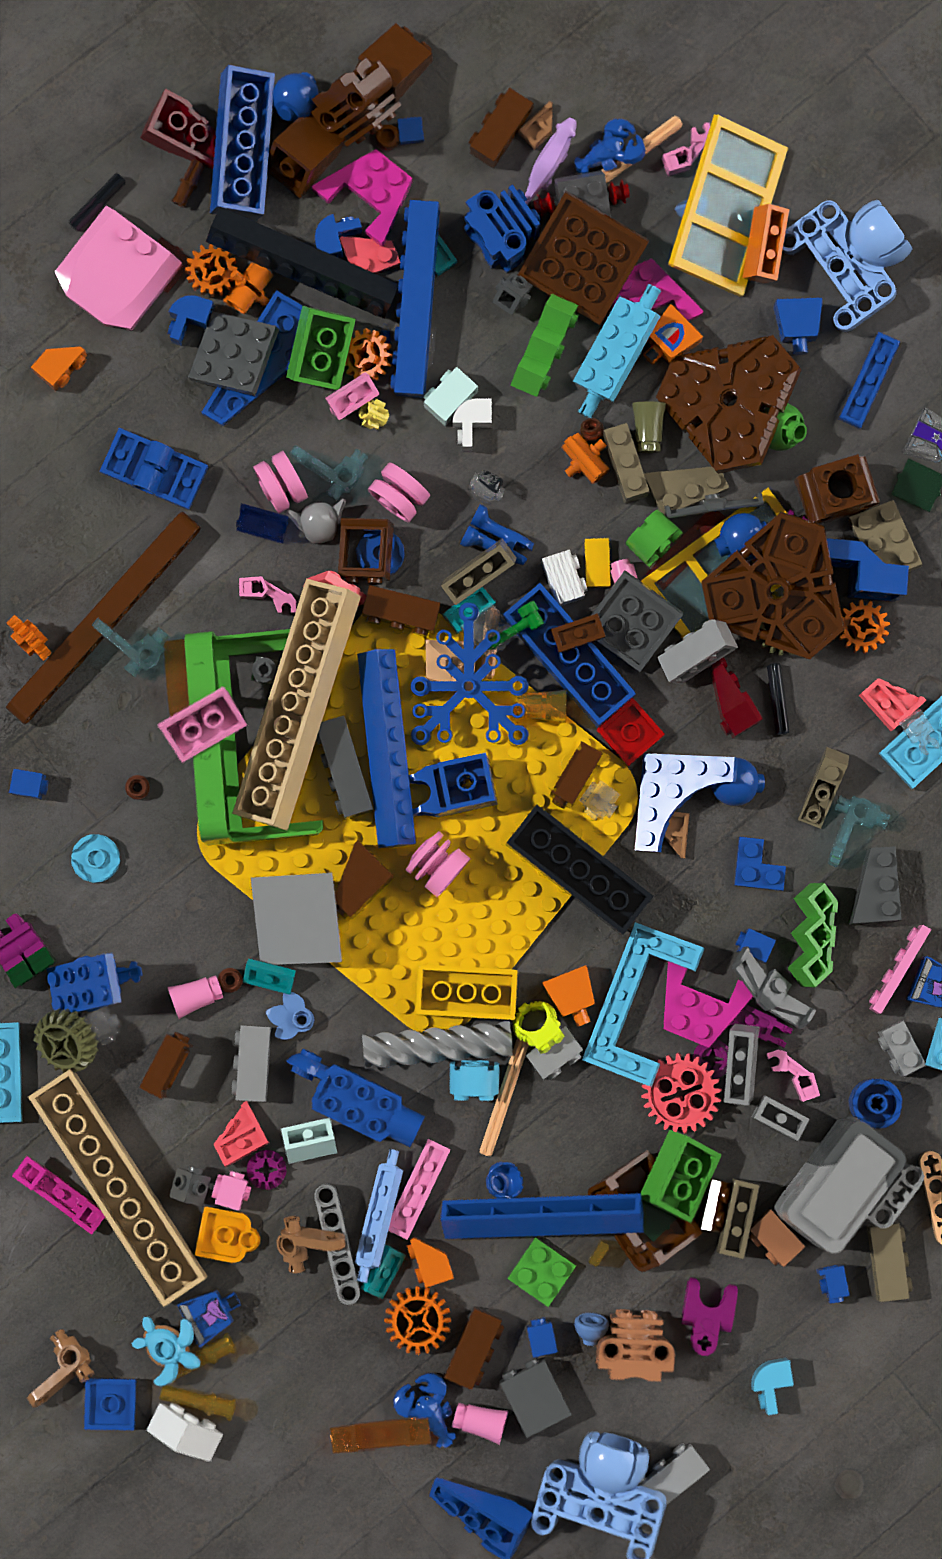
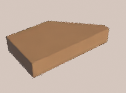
(538, 127)
(677, 833)

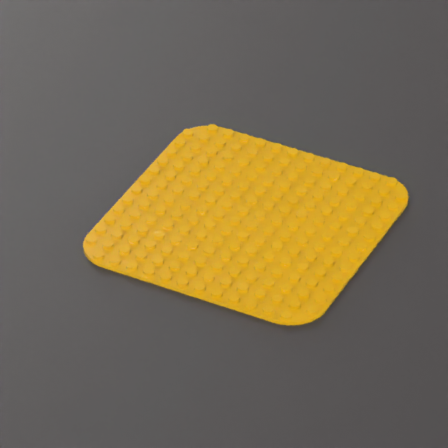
(498, 897)

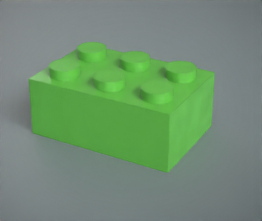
(320, 348)
(680, 1176)

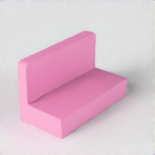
(352, 396)

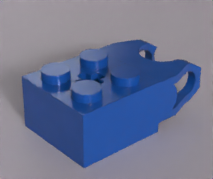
(446, 786)

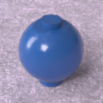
(294, 96)
(736, 532)
(746, 786)

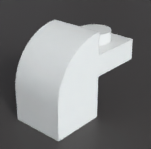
(469, 415)

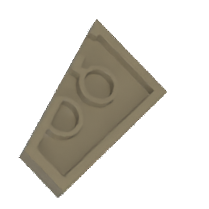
(684, 486)

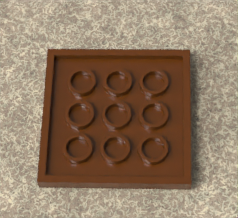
(583, 257)

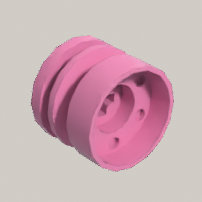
(437, 864)

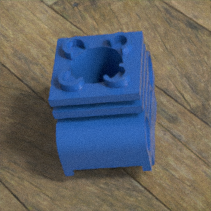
(502, 226)

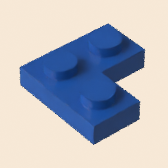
(751, 871)

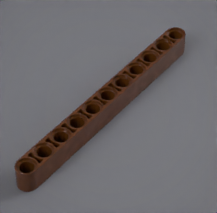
(110, 610)

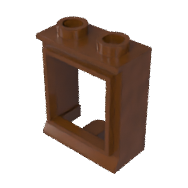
(372, 575)
(575, 775)
(166, 1065)

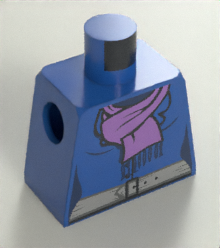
(927, 984)
(208, 1314)

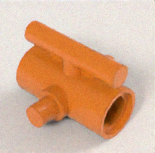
(248, 288)
(585, 458)

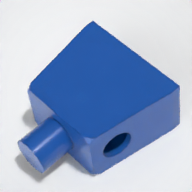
(798, 321)

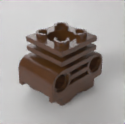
(355, 101)
(822, 505)

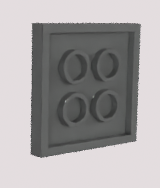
(233, 353)
(635, 620)

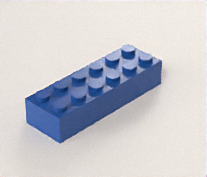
(242, 141)
(582, 670)

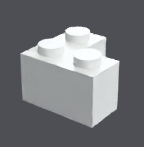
(184, 1432)

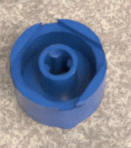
(889, 1105)

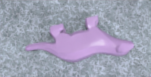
(550, 158)

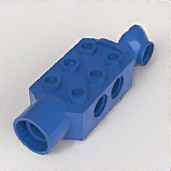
(357, 1101)

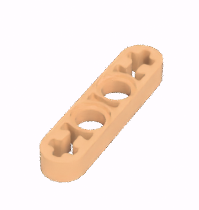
(932, 1199)

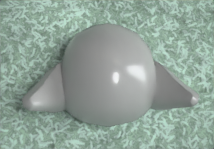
(318, 520)

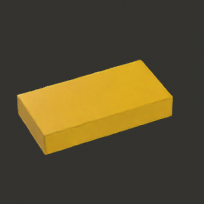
(597, 563)

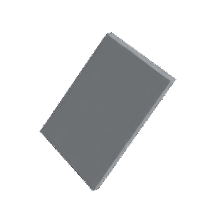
(296, 919)

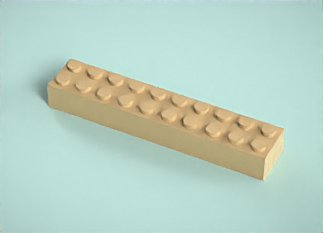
(296, 704)
(118, 1187)

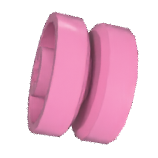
(278, 483)
(398, 492)

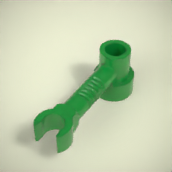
(530, 618)

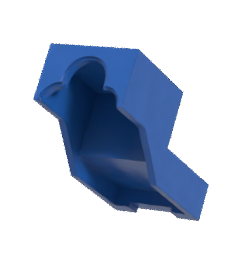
(867, 572)

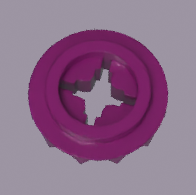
(720, 1050)
(258, 1178)

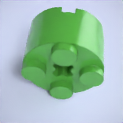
(653, 538)

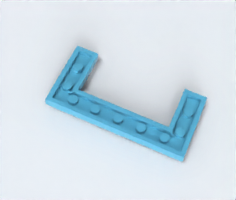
(602, 1044)

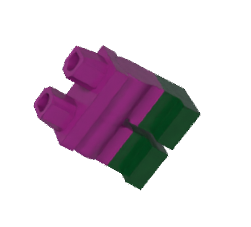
(20, 942)

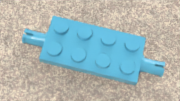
(616, 349)

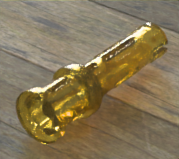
(210, 1354)
(210, 1404)

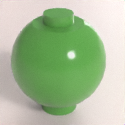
(790, 429)

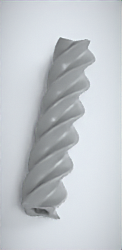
(437, 1045)

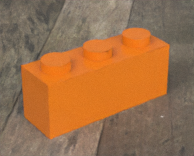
(765, 243)

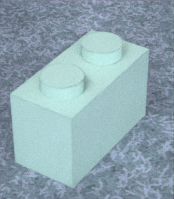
(449, 395)
(309, 1140)

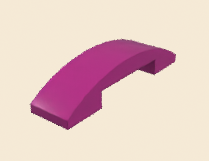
(59, 1194)

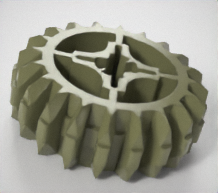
(66, 1040)

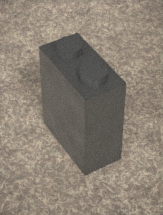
(534, 1396)

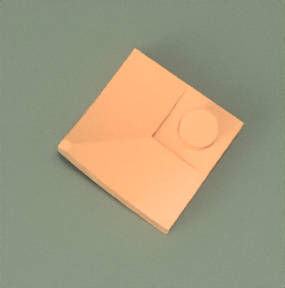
(433, 672)

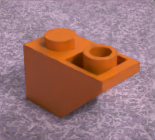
(57, 364)
(432, 1263)

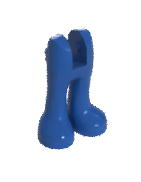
(482, 521)

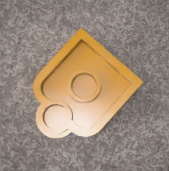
(225, 1235)

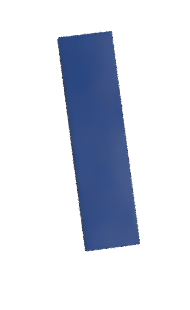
(869, 380)

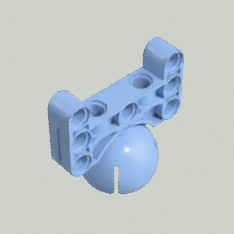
(871, 240)
(607, 1481)

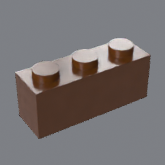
(500, 127)
(401, 610)
(474, 1348)

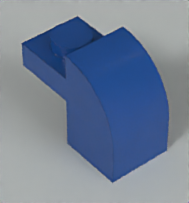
(329, 231)
(188, 311)

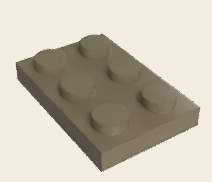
(886, 535)

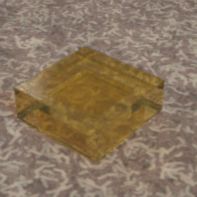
(598, 1253)

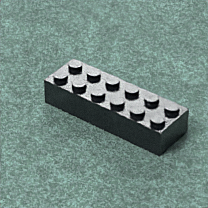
(579, 870)

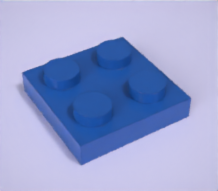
(110, 1404)

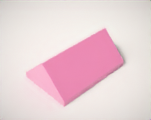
(202, 724)

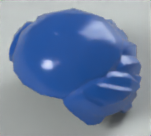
(504, 1180)

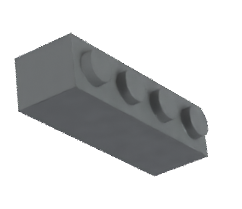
(344, 768)

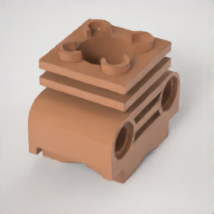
(635, 1347)

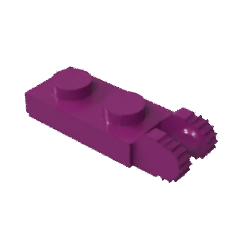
(765, 1022)

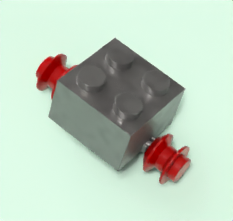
(588, 187)

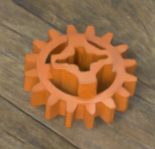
(215, 276)
(370, 345)
(873, 629)
(29, 637)

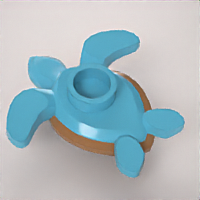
(168, 1348)

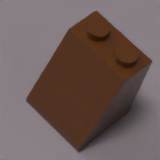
(401, 56)
(303, 154)
(360, 881)

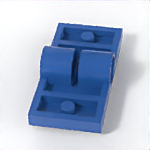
(154, 468)
(84, 984)

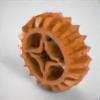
(435, 1333)

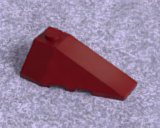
(180, 130)
(735, 708)

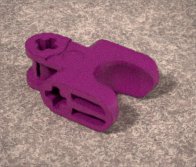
(707, 1319)

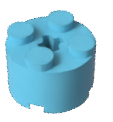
(474, 1079)

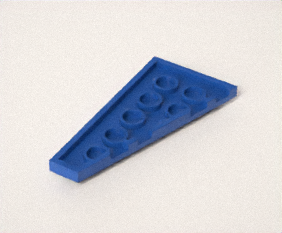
(284, 314)

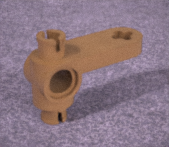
(297, 1239)
(64, 1348)

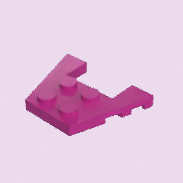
(375, 182)
(651, 273)
(697, 1014)

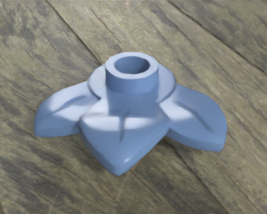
(286, 1016)

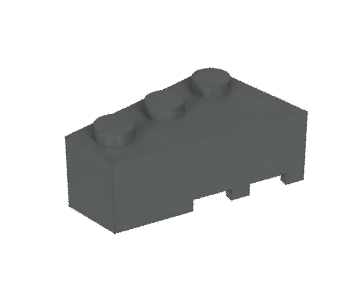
(878, 888)

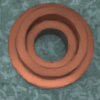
(591, 429)
(130, 784)
(230, 972)

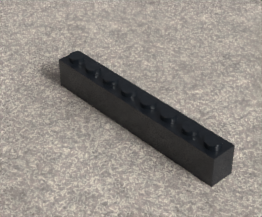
(301, 262)

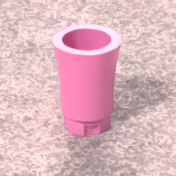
(194, 995)
(481, 1421)

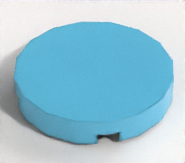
(95, 858)

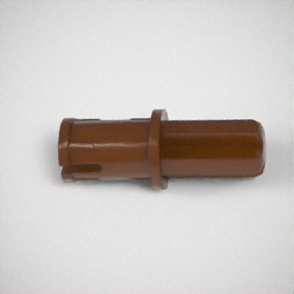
(188, 183)

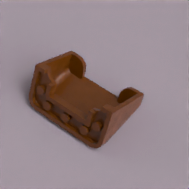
(638, 1246)

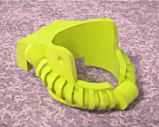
(546, 1036)

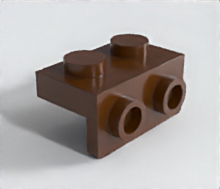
(714, 1205)

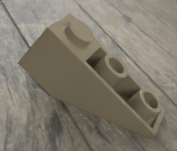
(824, 787)

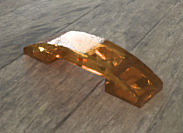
(176, 675)
(380, 1434)

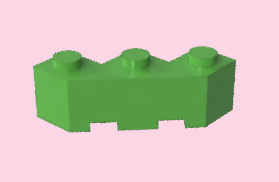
(545, 345)
(815, 935)

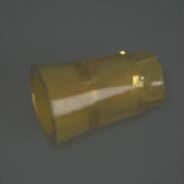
(544, 705)

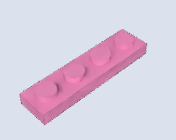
(893, 977)
(418, 1188)

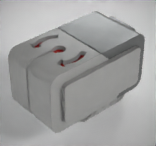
(845, 1184)

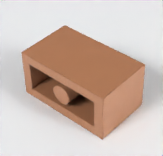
(775, 1238)

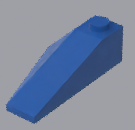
(493, 1518)

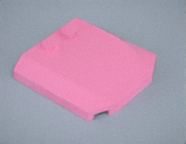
(116, 271)

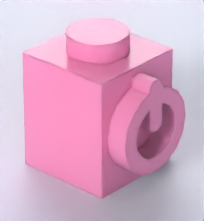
(231, 1190)

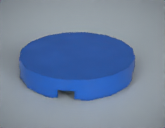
(369, 550)

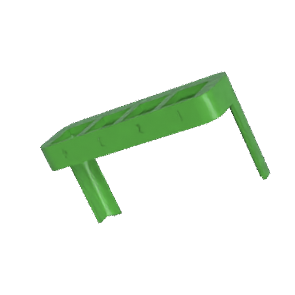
(217, 765)

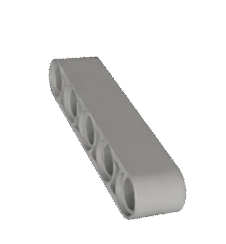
(338, 1255)

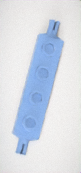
(378, 1216)

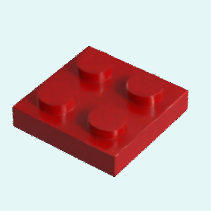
(630, 732)

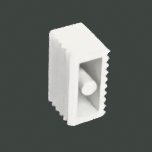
(563, 577)

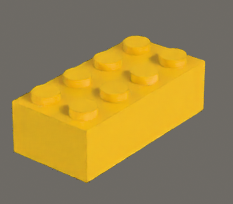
(466, 992)

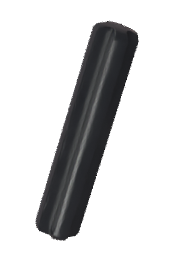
(110, 188)
(778, 699)

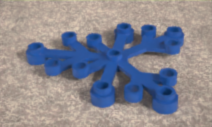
(469, 656)

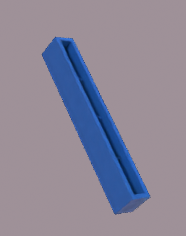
(417, 298)
(386, 748)
(542, 1216)

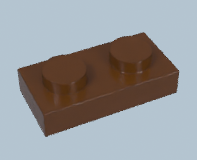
(578, 633)

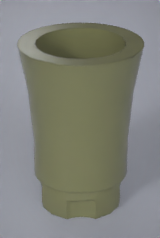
(648, 425)

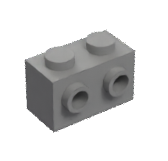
(901, 1049)

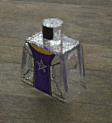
(926, 437)

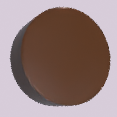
(387, 137)

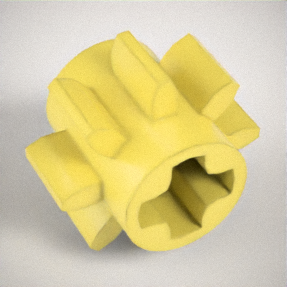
(373, 414)

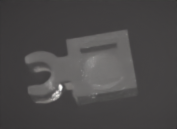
(918, 729)

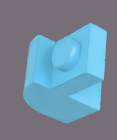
(769, 1376)

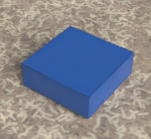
(410, 130)

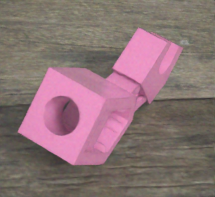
(697, 144)
(279, 597)
(788, 1064)

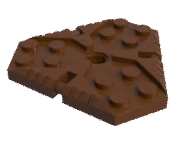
(701, 387)
(789, 555)

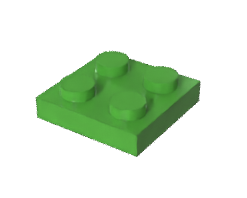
(541, 1272)

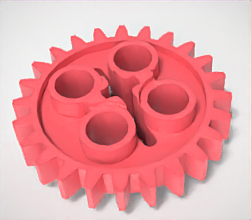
(689, 1114)

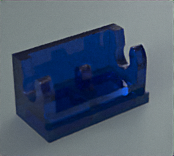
(262, 523)

